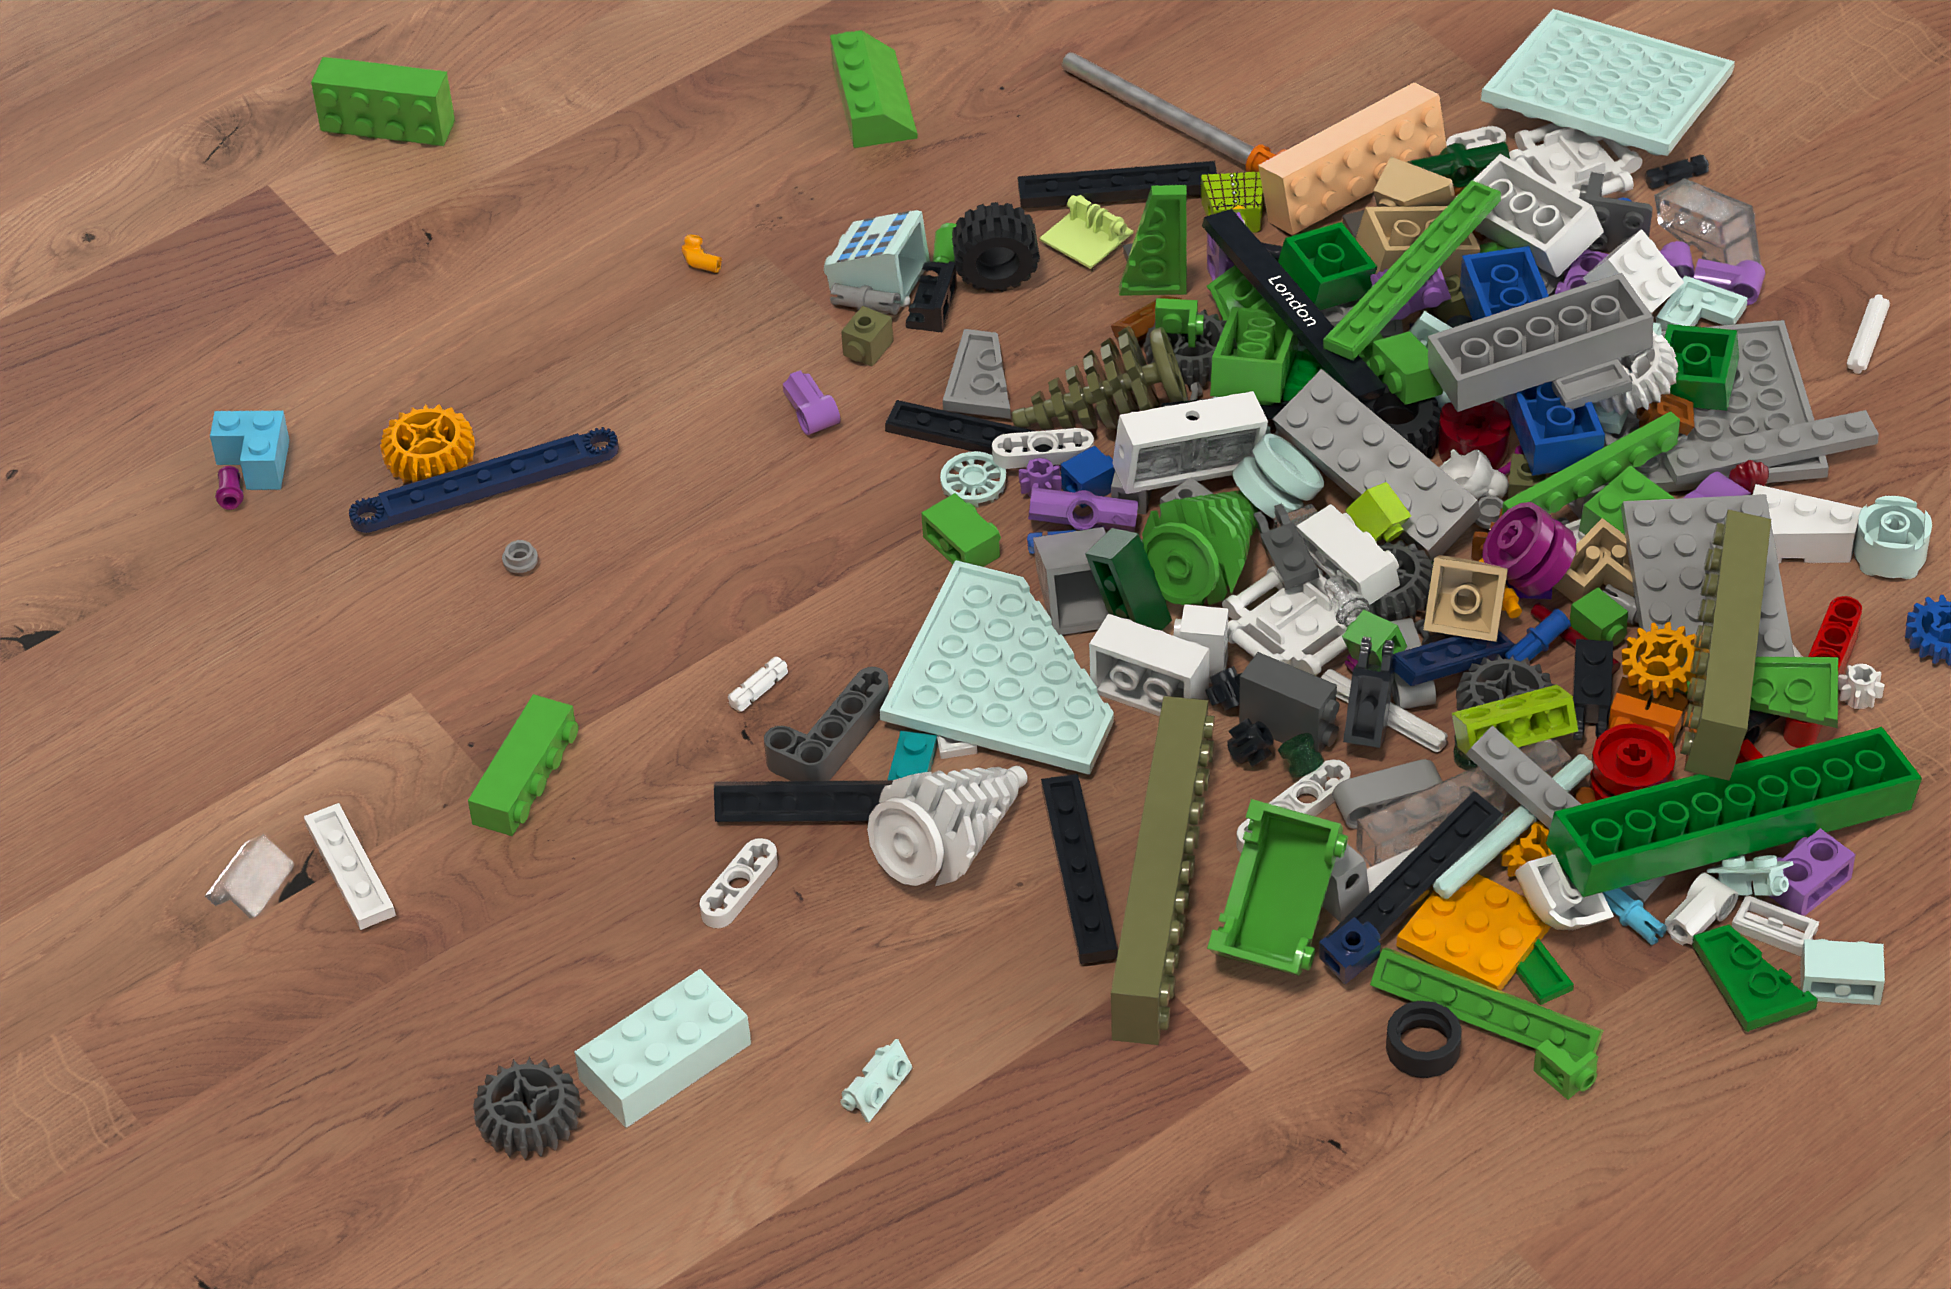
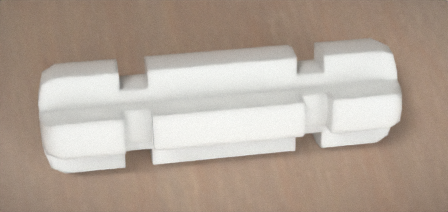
(757, 684)

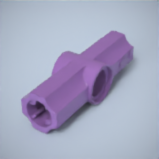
(1058, 508)

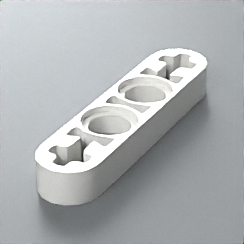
(1311, 784)

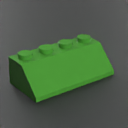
(871, 90)

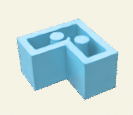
(255, 442)

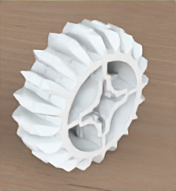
(1651, 376)

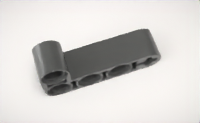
(833, 736)

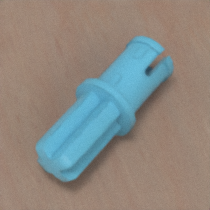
(1634, 915)

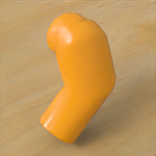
(696, 257)

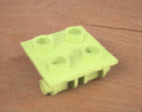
(1087, 232)

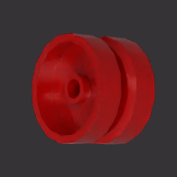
(1630, 760)

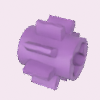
(1040, 474)

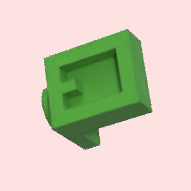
(1179, 317)
(1560, 1070)

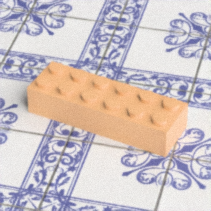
(1350, 158)

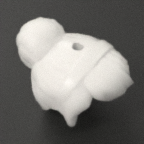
(1476, 474)

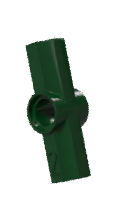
(1460, 163)

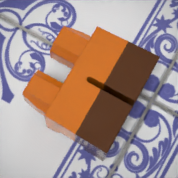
(1660, 713)

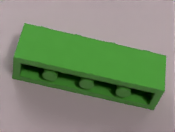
(523, 765)

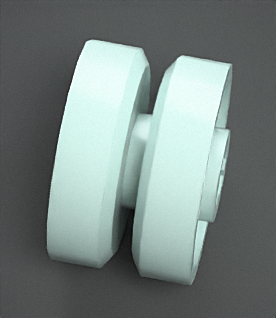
(1277, 476)

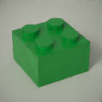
(1328, 265)
(1705, 364)

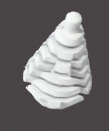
(939, 821)

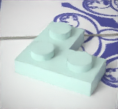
(1698, 300)

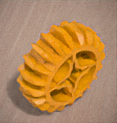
(426, 437)

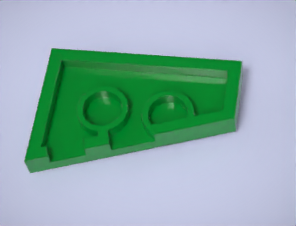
(1747, 981)

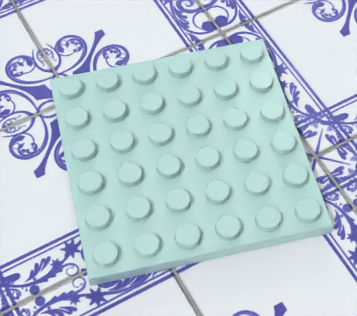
(1608, 82)

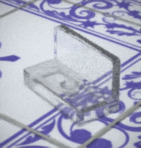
(251, 876)

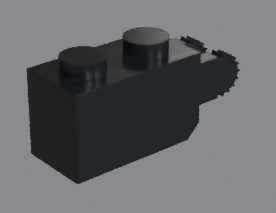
(1592, 684)
(1370, 697)

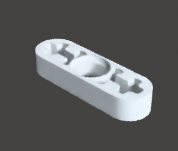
(1029, 440)
(738, 898)

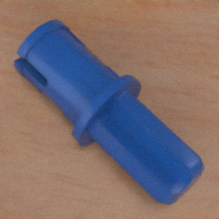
(1540, 636)

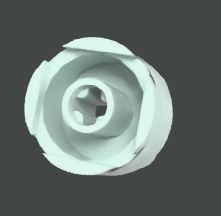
(1892, 538)

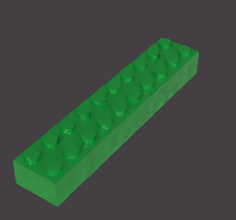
(1716, 819)

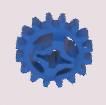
(1936, 636)

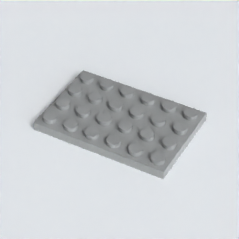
(1667, 561)

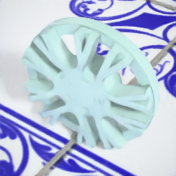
(973, 478)

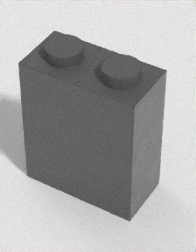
(1288, 701)

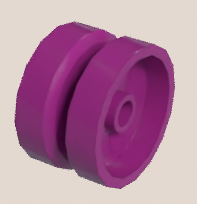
(1531, 548)

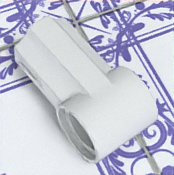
(1704, 904)

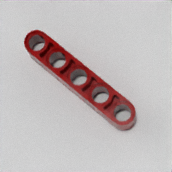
(1834, 639)

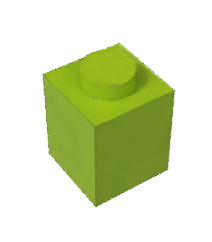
(1379, 513)

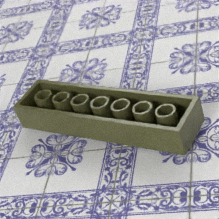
(1726, 645)

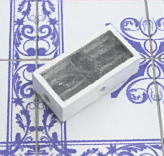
(1186, 441)

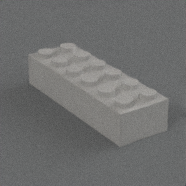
(1540, 341)
(1364, 451)

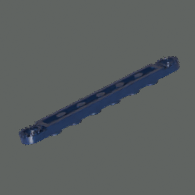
(483, 480)

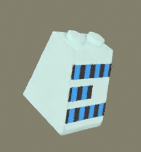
(881, 254)

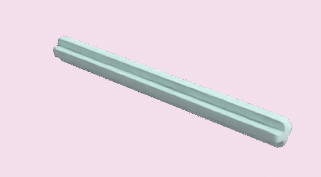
(1505, 833)

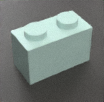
(1843, 971)

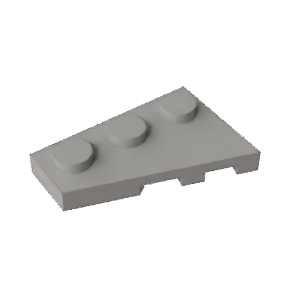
(978, 377)

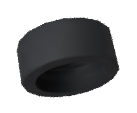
(1423, 1015)

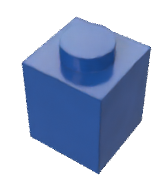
(1088, 472)

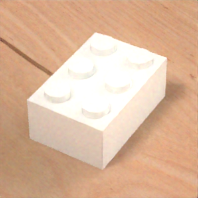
(1145, 664)

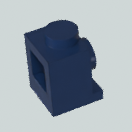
(1349, 960)

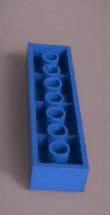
(1546, 430)

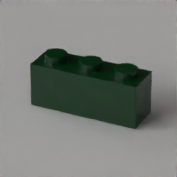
(1128, 579)

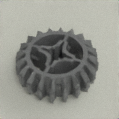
(1197, 361)
(1414, 581)
(1497, 680)
(505, 1119)

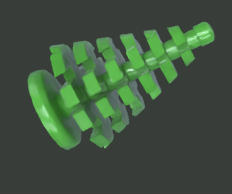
(1199, 545)

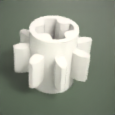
(1860, 686)

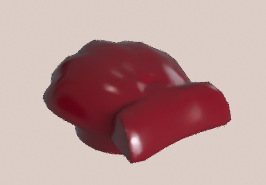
(1749, 474)

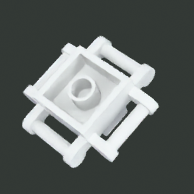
(1571, 156)
(1289, 626)

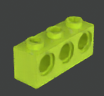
(1519, 718)

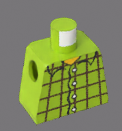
(1237, 192)

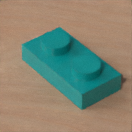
(913, 754)

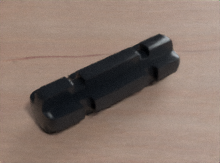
(1677, 171)

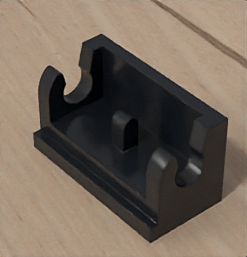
(933, 297)

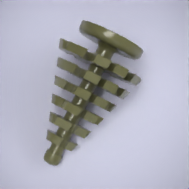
(1125, 382)

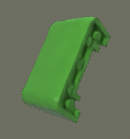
(1278, 889)

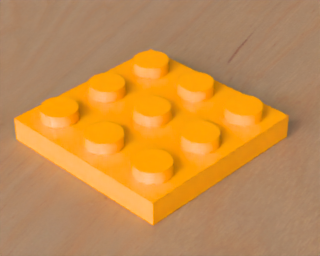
(1475, 932)

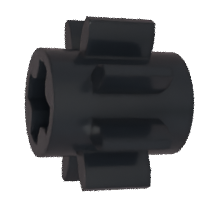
(1225, 688)
(1250, 742)

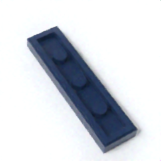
(1447, 657)

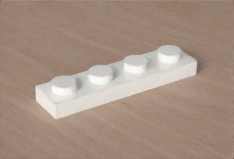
(349, 866)

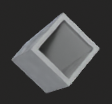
(1068, 582)

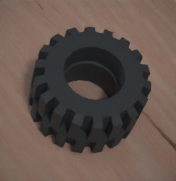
(995, 247)
(1414, 421)

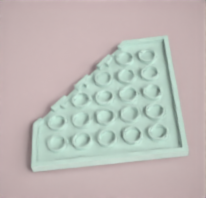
(999, 675)

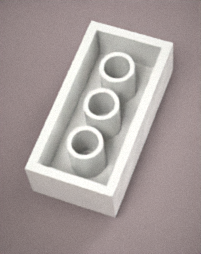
(1537, 216)

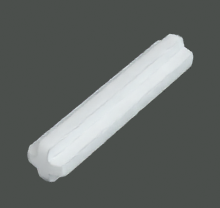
(1868, 334)

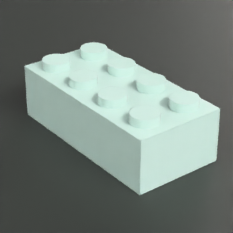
(663, 1048)

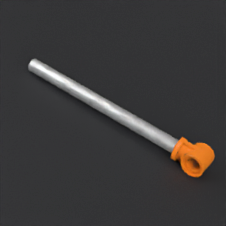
(1168, 113)

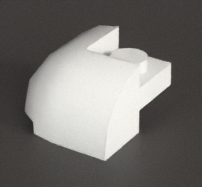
(1556, 897)

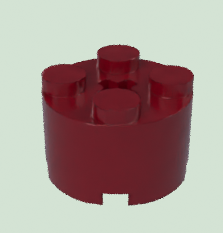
(1479, 428)

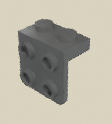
(1617, 217)

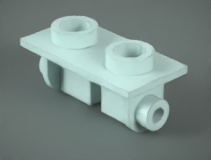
(1763, 871)
(881, 1079)

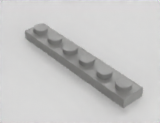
(1772, 446)
(1534, 788)

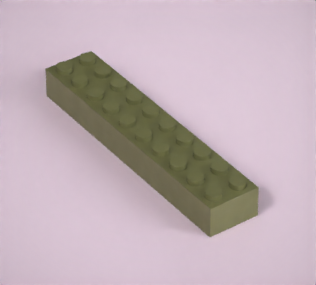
(1161, 870)

